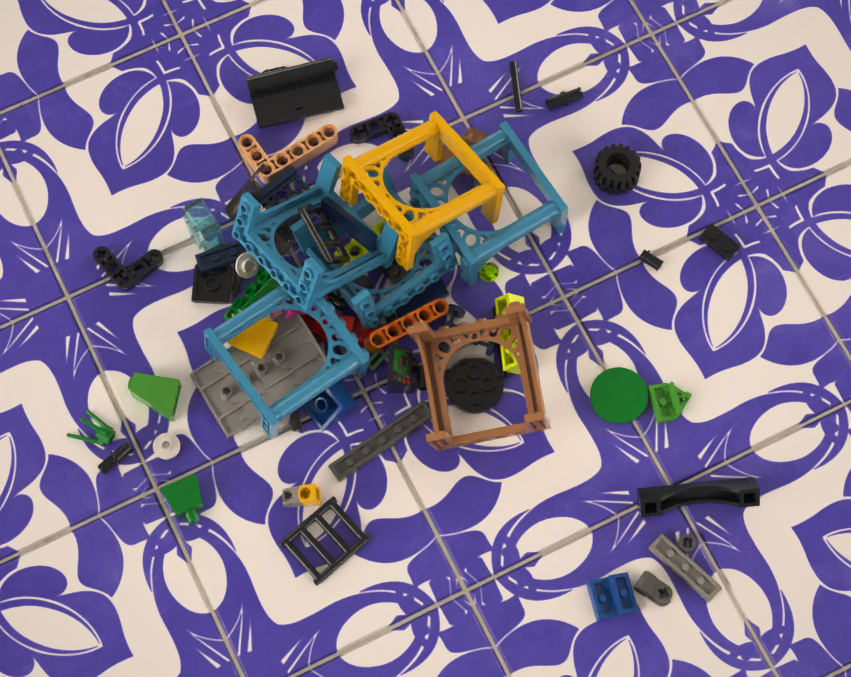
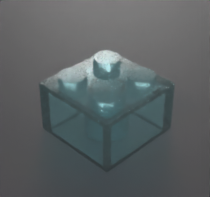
(202, 225)

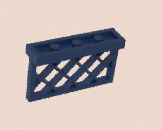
(278, 184)

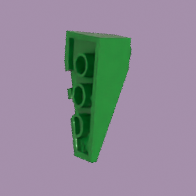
(260, 287)

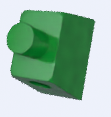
(184, 498)

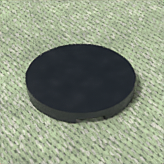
(474, 385)

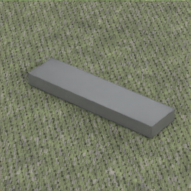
(685, 568)

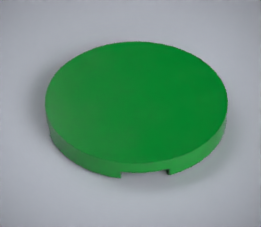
(618, 395)

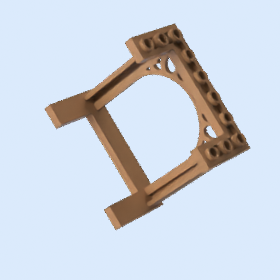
(515, 318)

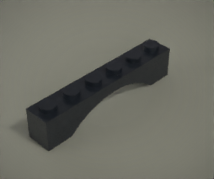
(734, 492)

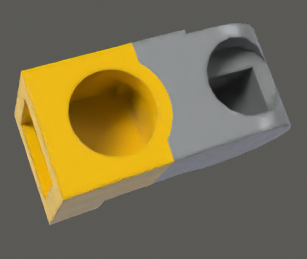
(302, 495)

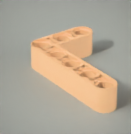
(288, 154)

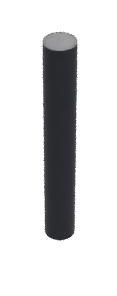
(516, 87)

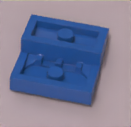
(612, 596)

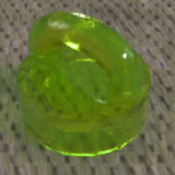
(489, 272)

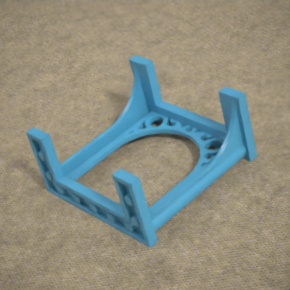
(477, 255)
(313, 282)
(362, 303)
(352, 362)

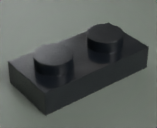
(719, 242)

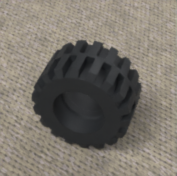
(621, 156)

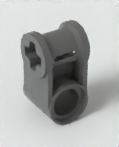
(651, 588)

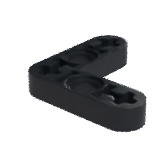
(385, 128)
(129, 273)

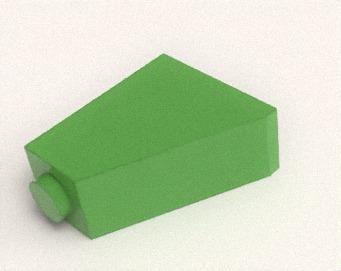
(157, 393)

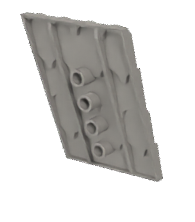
(287, 364)

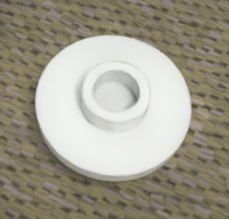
(246, 265)
(166, 446)

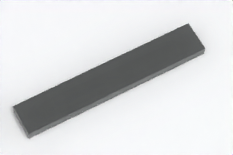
(381, 441)

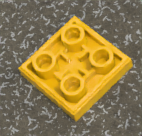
(256, 338)

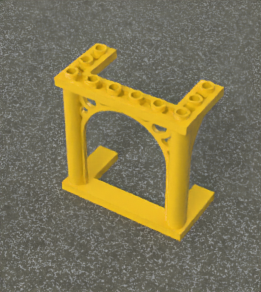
(414, 233)

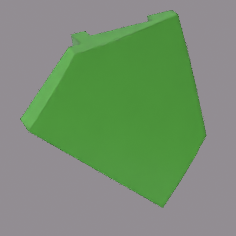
(667, 401)

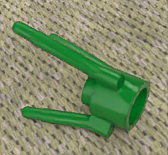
(104, 432)

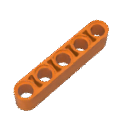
(398, 328)

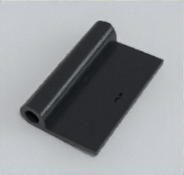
(295, 92)

